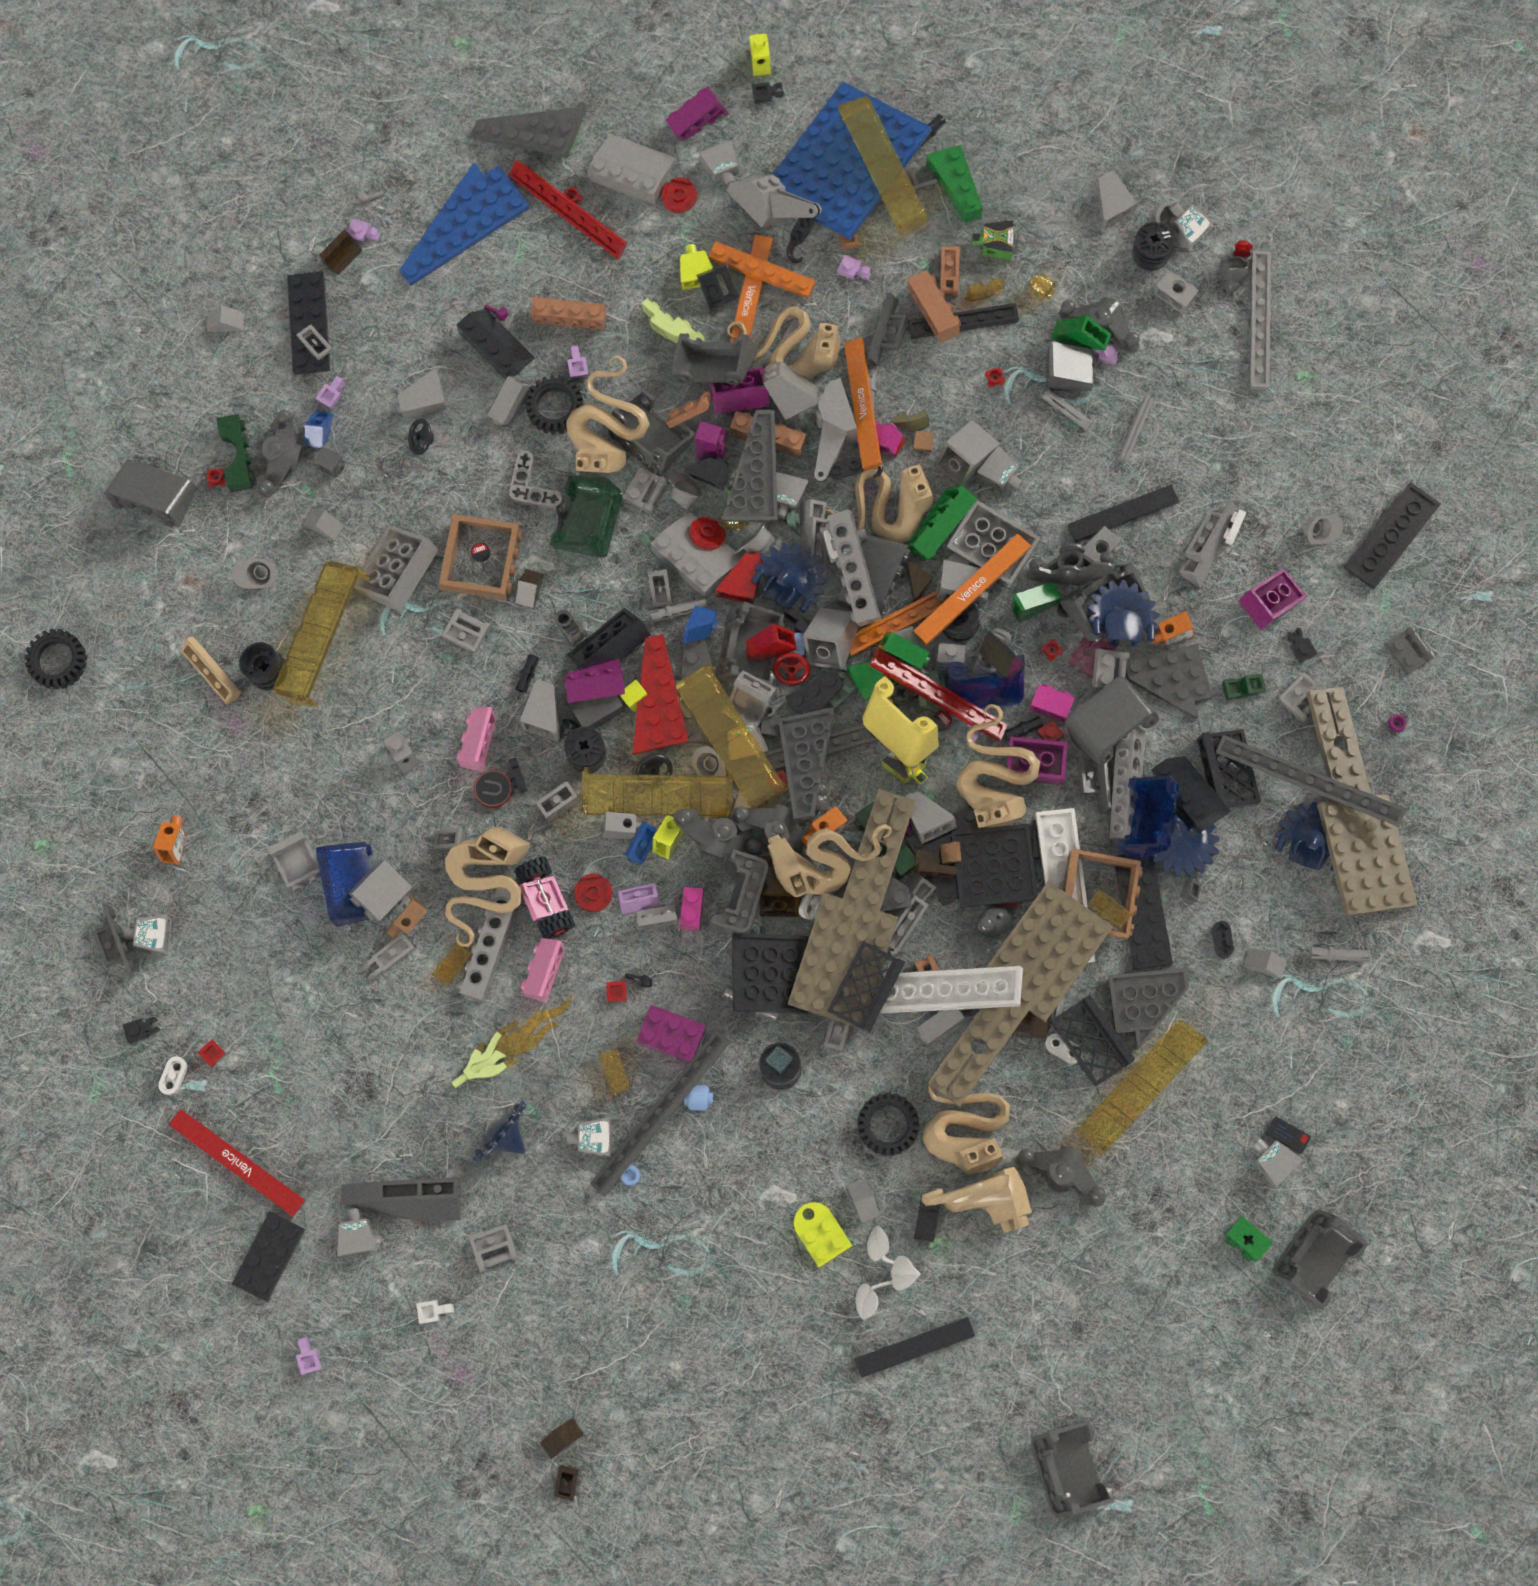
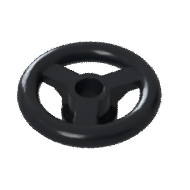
(423, 437)
(653, 761)

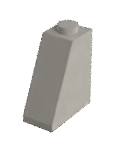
(1113, 199)
(422, 397)
(509, 400)
(929, 818)
(943, 1023)

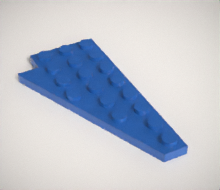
(469, 215)

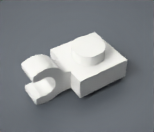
(431, 1312)

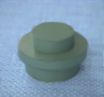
(793, 518)
(646, 537)

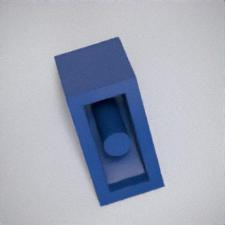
(318, 429)
(700, 624)

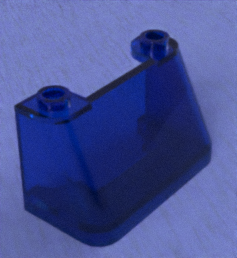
(985, 687)
(1152, 818)
(340, 871)

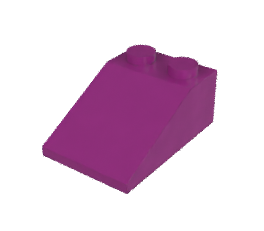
(1272, 598)

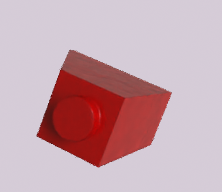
(738, 582)
(770, 643)

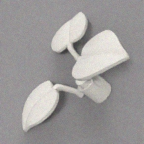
(902, 1273)

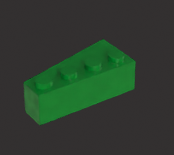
(955, 178)
(941, 521)

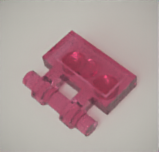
(1088, 662)

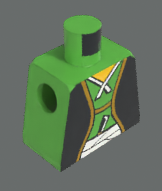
(996, 239)

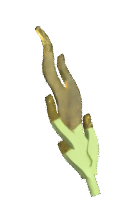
(502, 1046)

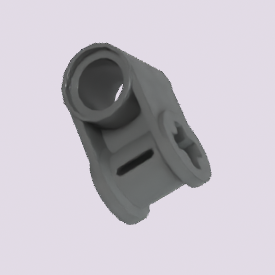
(572, 629)
(908, 695)

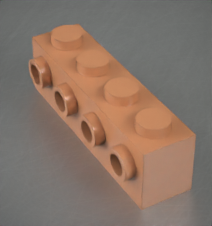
(933, 306)
(568, 313)
(786, 439)

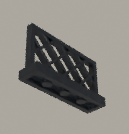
(1212, 769)
(881, 995)
(1107, 1035)

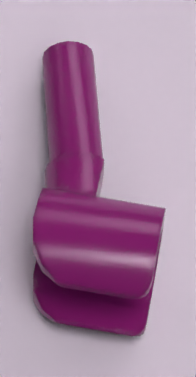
(501, 313)

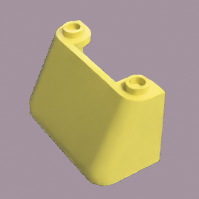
(905, 739)

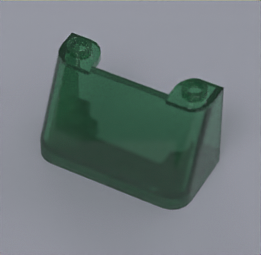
(589, 517)

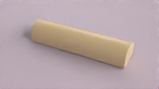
(210, 670)

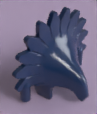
(791, 576)
(1123, 613)
(1306, 836)
(1188, 848)
(504, 1135)

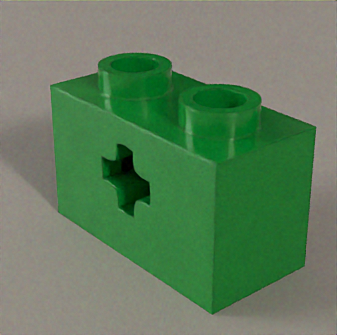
(1259, 1242)

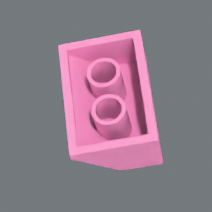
(477, 738)
(543, 969)

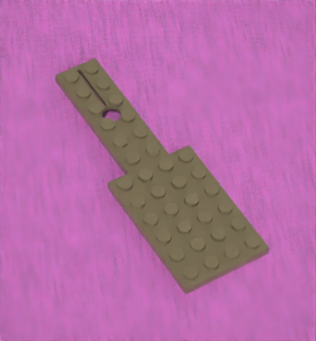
(1362, 849)
(856, 918)
(1052, 948)

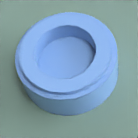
(631, 1176)

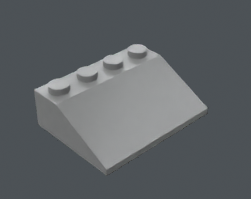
(631, 168)
(985, 533)
(697, 566)
(396, 567)

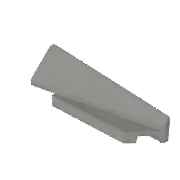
(812, 520)
(1206, 544)
(920, 890)

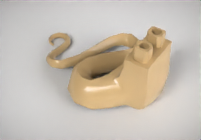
(818, 355)
(595, 452)
(913, 503)
(991, 805)
(492, 847)
(802, 877)
(969, 1154)
(998, 1193)

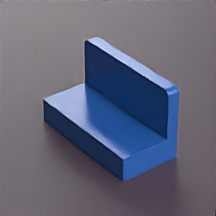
(641, 843)

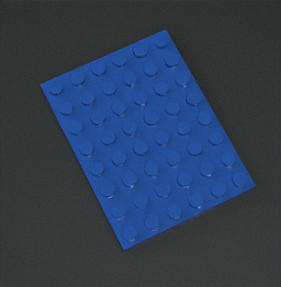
(830, 169)

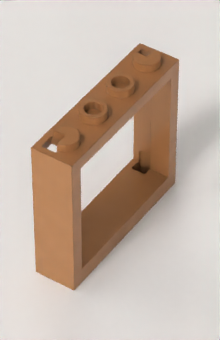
(450, 553)
(1132, 890)

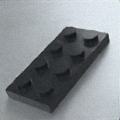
(268, 1256)

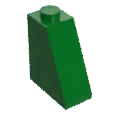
(1081, 332)
(1034, 601)
(904, 650)
(865, 678)

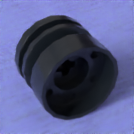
(1152, 255)
(966, 629)
(261, 665)
(593, 757)
(789, 1076)

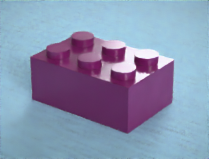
(745, 395)
(1049, 753)
(671, 1034)

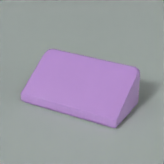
(638, 898)

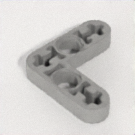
(524, 487)

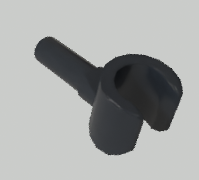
(561, 515)
(646, 981)

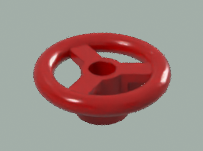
(792, 659)

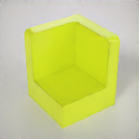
(633, 694)

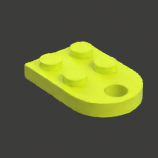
(821, 1234)

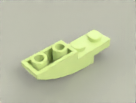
(665, 324)

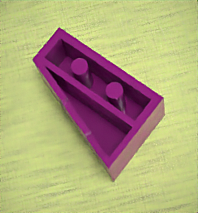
(696, 113)
(710, 441)
(595, 682)

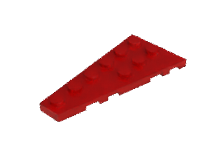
(659, 712)

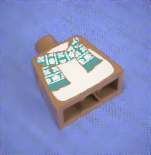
(405, 915)

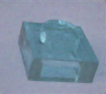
(779, 1059)

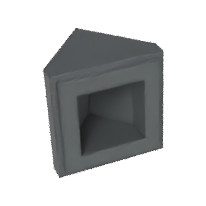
(1191, 889)

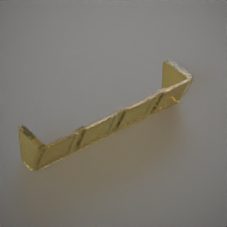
(883, 164)
(316, 632)
(730, 737)
(656, 794)
(1141, 1086)

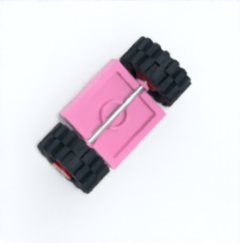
(544, 898)

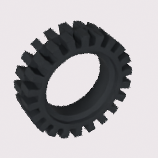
(542, 388)
(41, 644)
(871, 1141)

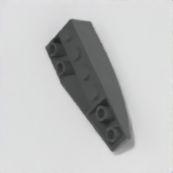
(409, 1199)

